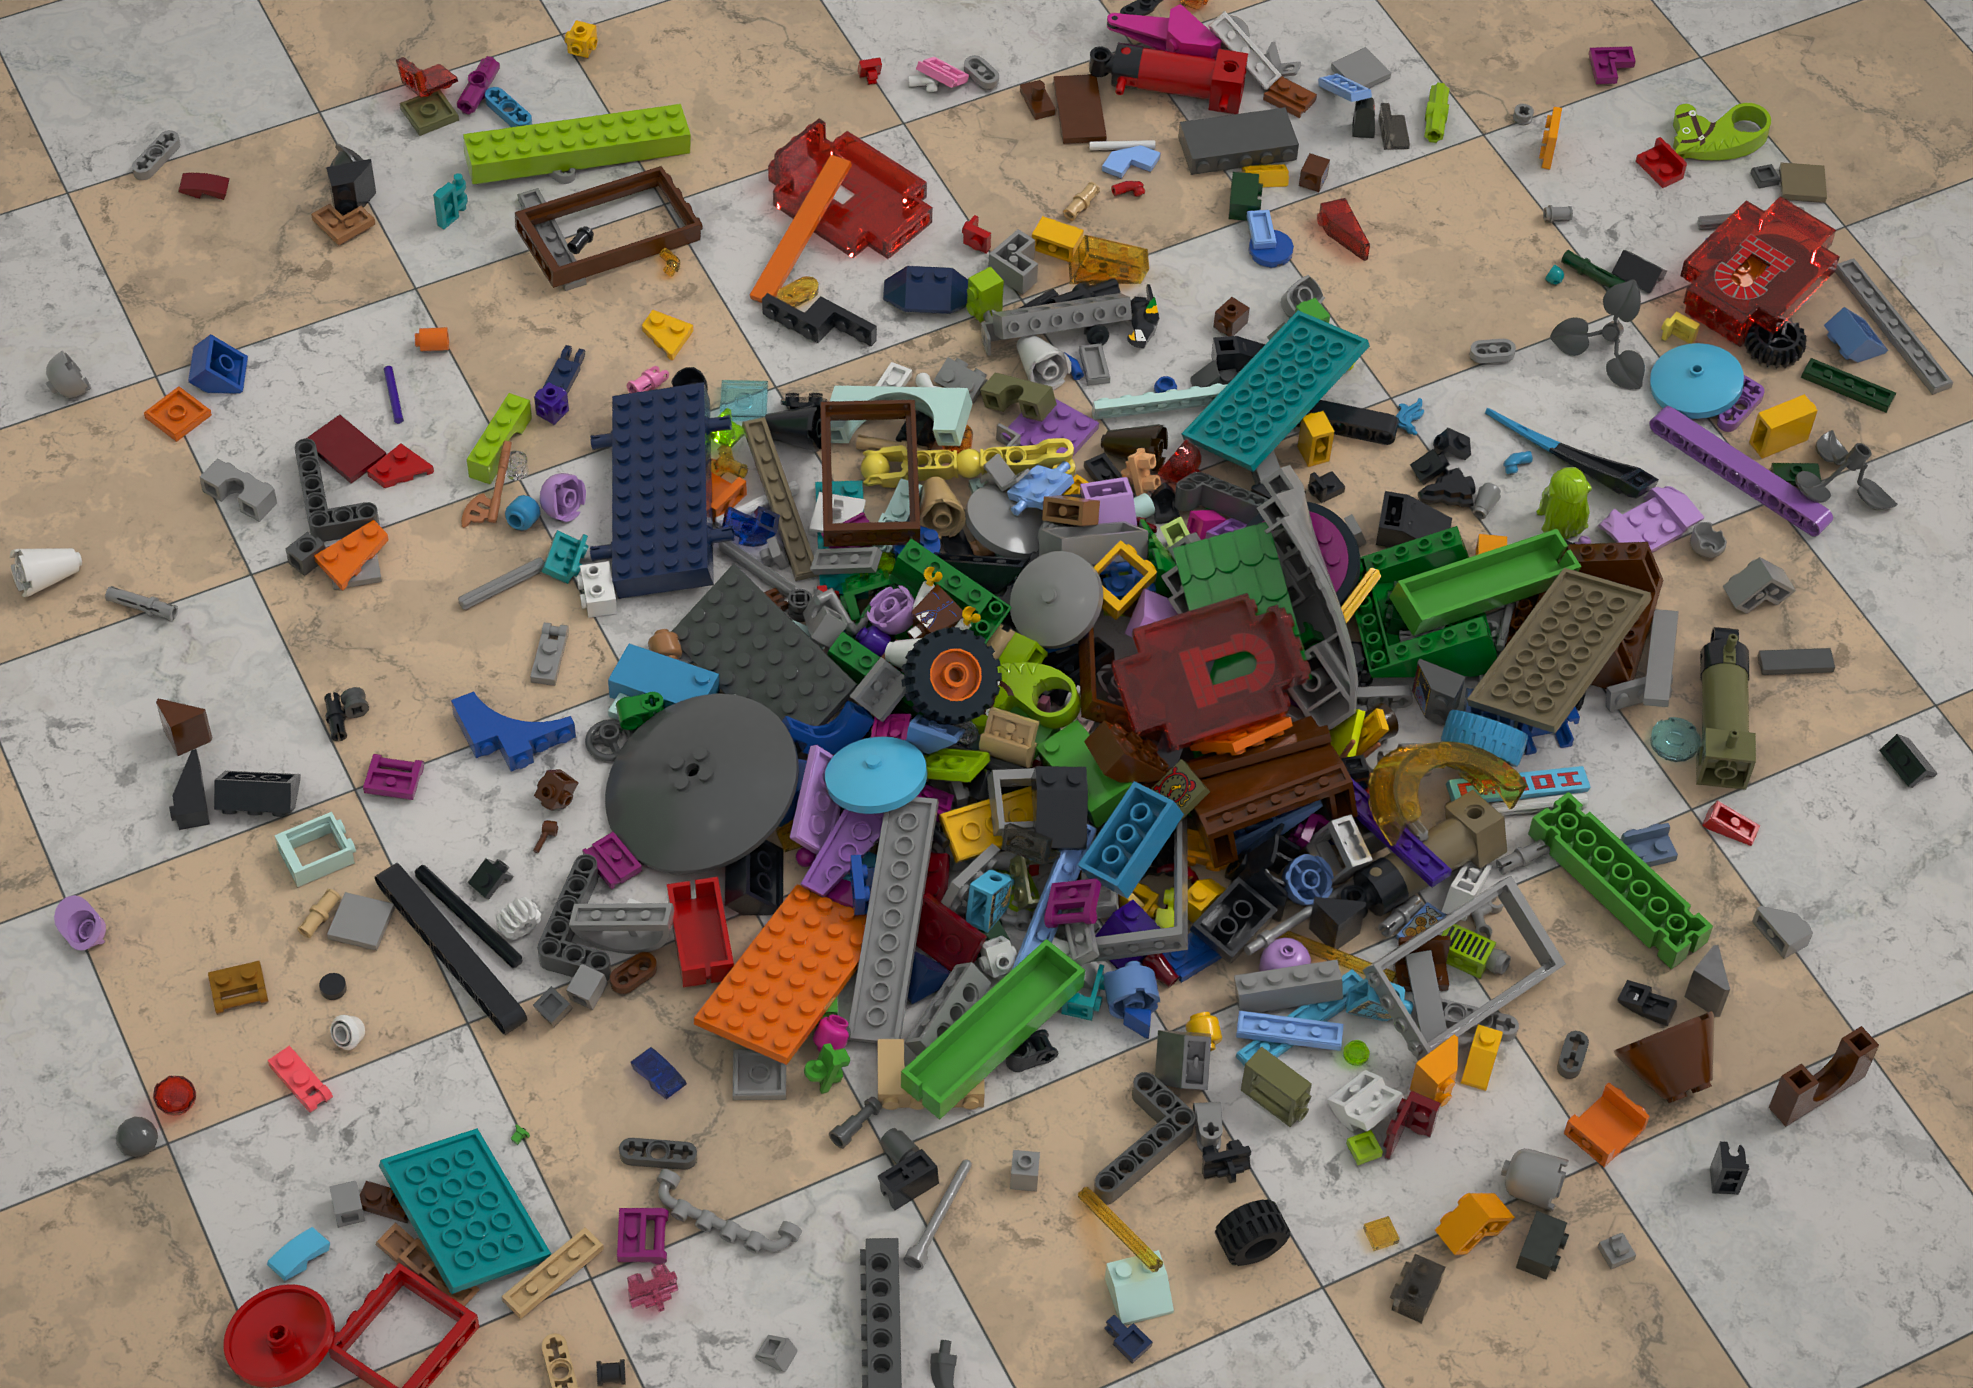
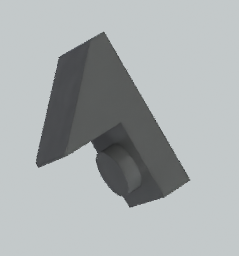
(1210, 375)

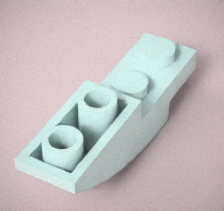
(898, 508)

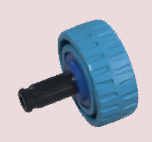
(1487, 734)

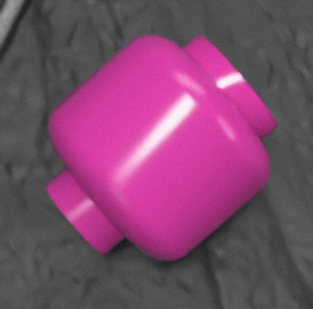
(832, 1030)

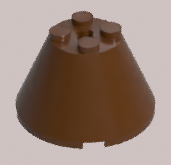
(1674, 1058)

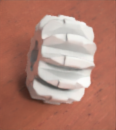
(518, 918)

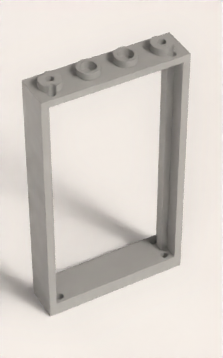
(1530, 929)
(1155, 940)

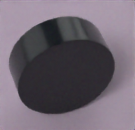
(333, 986)

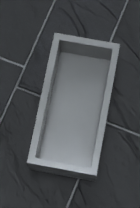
(1094, 541)

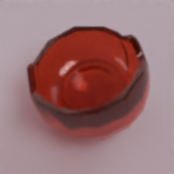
(174, 1095)

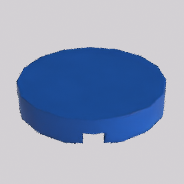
(1273, 256)

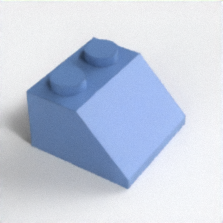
(1854, 336)

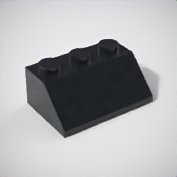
(256, 792)
(756, 881)

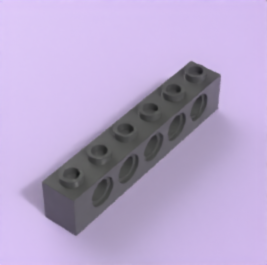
(885, 1254)

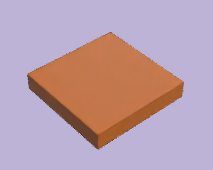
(177, 413)

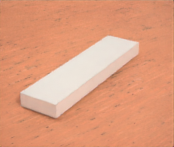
(1238, 41)

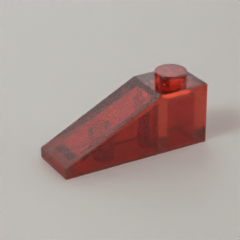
(1342, 226)

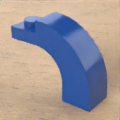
(845, 729)

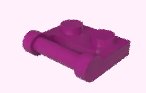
(392, 782)
(1070, 896)
(632, 1235)

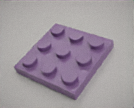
(1059, 423)

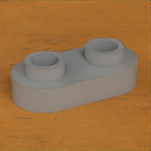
(981, 72)
(1492, 351)

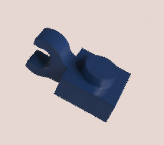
(1129, 1340)

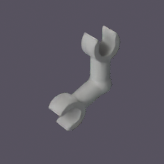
(1479, 920)

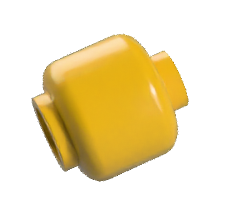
(1205, 1023)

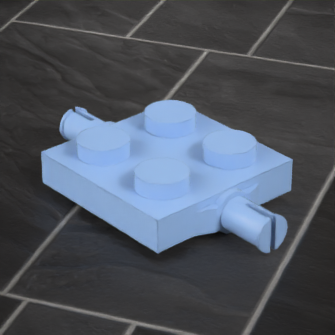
(1037, 484)

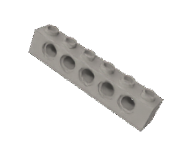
(1062, 316)

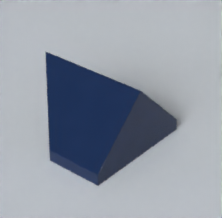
(926, 977)

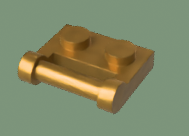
(235, 981)

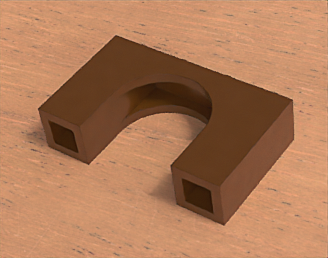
(1803, 1092)

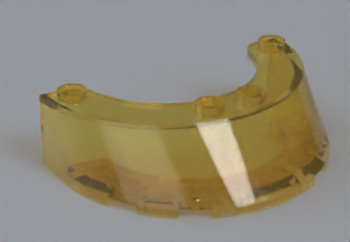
(1398, 775)

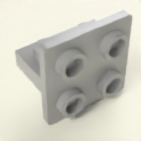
(880, 690)

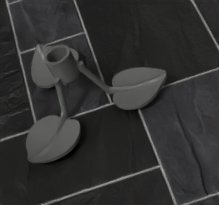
(1622, 302)
(1833, 451)

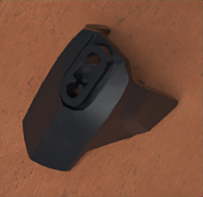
(1271, 853)

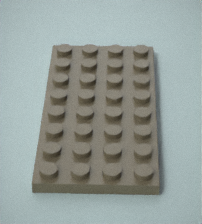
(1559, 650)

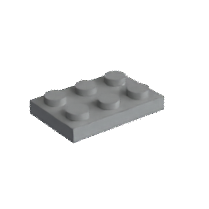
(960, 885)

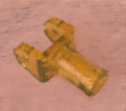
(726, 463)

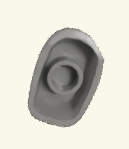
(1300, 291)

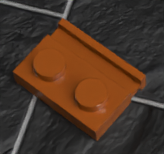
(1291, 96)

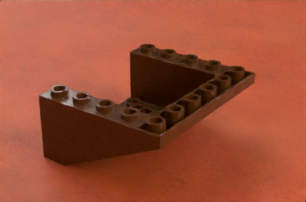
(1621, 563)
(1270, 789)

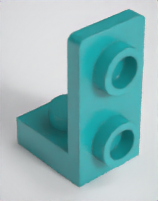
(1083, 1006)

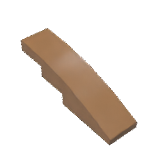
(414, 1256)

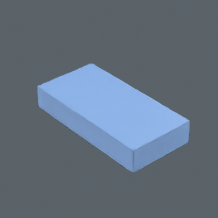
(1261, 229)

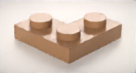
(341, 227)

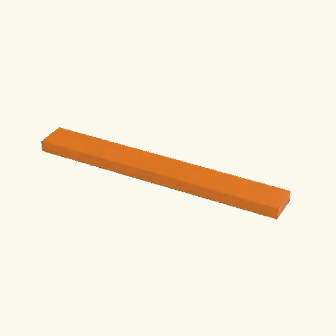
(801, 228)

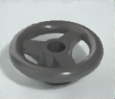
(608, 735)

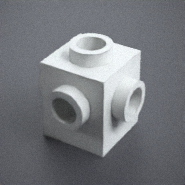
(997, 957)

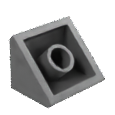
(1709, 983)

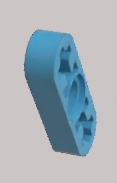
(511, 118)

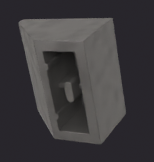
(1183, 1059)

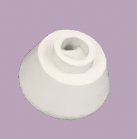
(347, 1031)

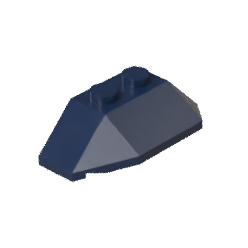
(926, 290)

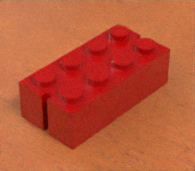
(700, 932)

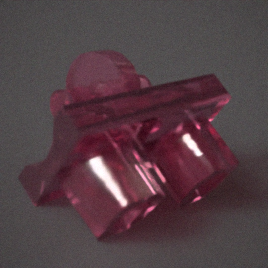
(654, 1291)

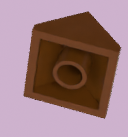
(184, 725)

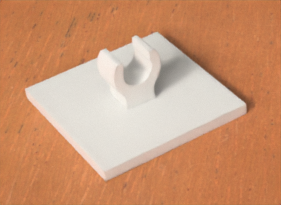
(843, 509)

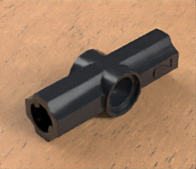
(1085, 290)

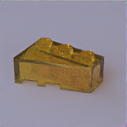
(1105, 259)

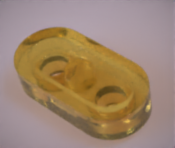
(797, 293)

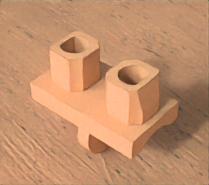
(1139, 473)

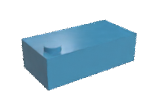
(648, 671)
(1131, 839)

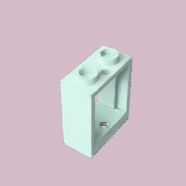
(307, 832)

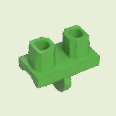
(827, 1067)

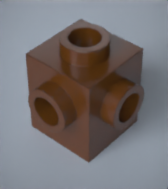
(555, 789)

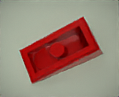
(1730, 823)

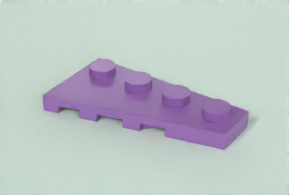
(851, 835)

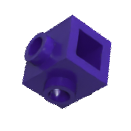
(551, 403)

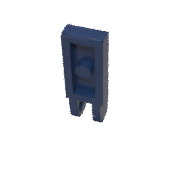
(566, 371)

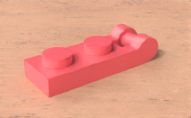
(299, 1078)

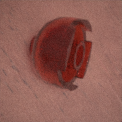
(1182, 463)

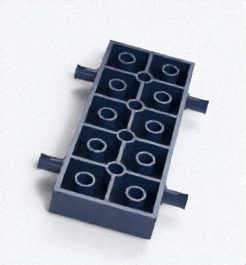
(661, 491)

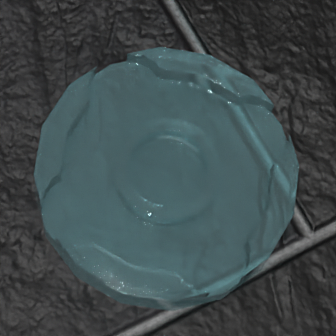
(1675, 739)

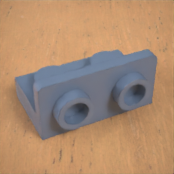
(1651, 844)

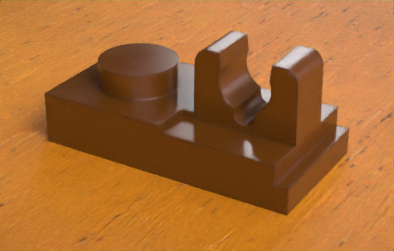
(382, 1202)

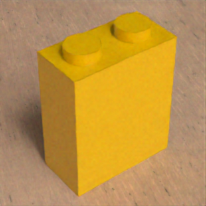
(1783, 426)

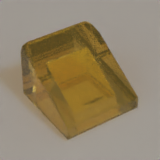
(784, 837)

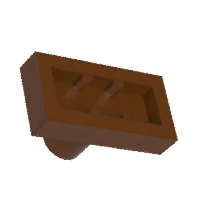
(1037, 99)

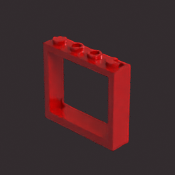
(374, 1303)

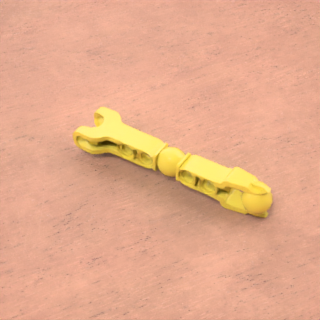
(967, 463)

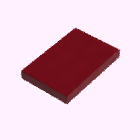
(346, 448)
(947, 935)

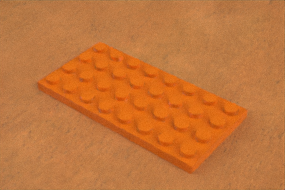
(787, 976)

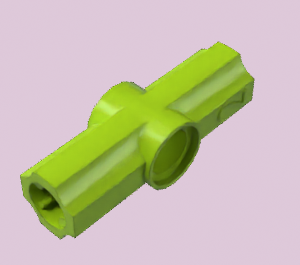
(1436, 112)

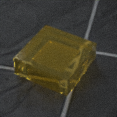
(1381, 1233)

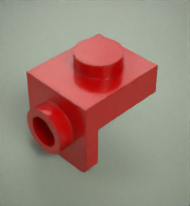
(976, 237)

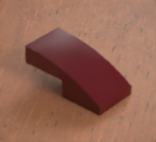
(203, 183)

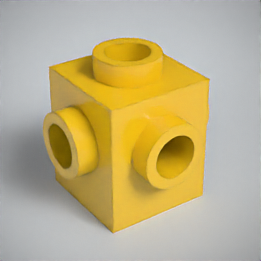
(581, 39)

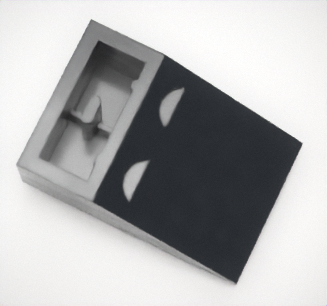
(1407, 519)

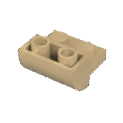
(1009, 737)

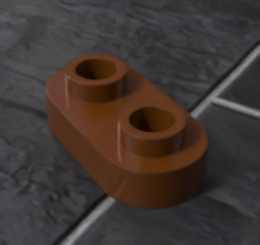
(632, 974)

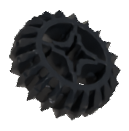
(1776, 349)

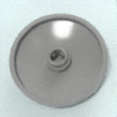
(996, 526)
(1056, 599)

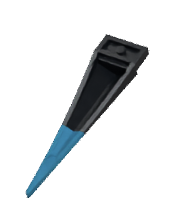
(1612, 474)

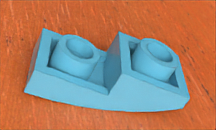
(296, 1253)

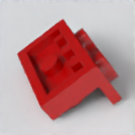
(1662, 163)

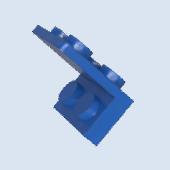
(861, 884)

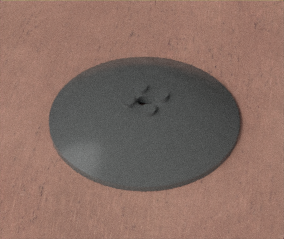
(723, 810)

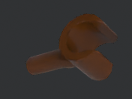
(548, 828)

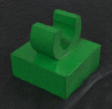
(1310, 636)

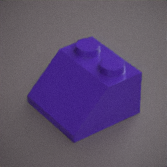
(1127, 920)

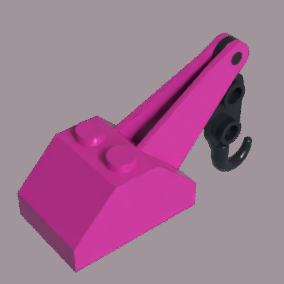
(1177, 34)

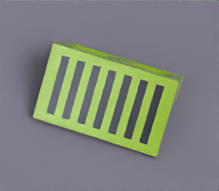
(1468, 950)

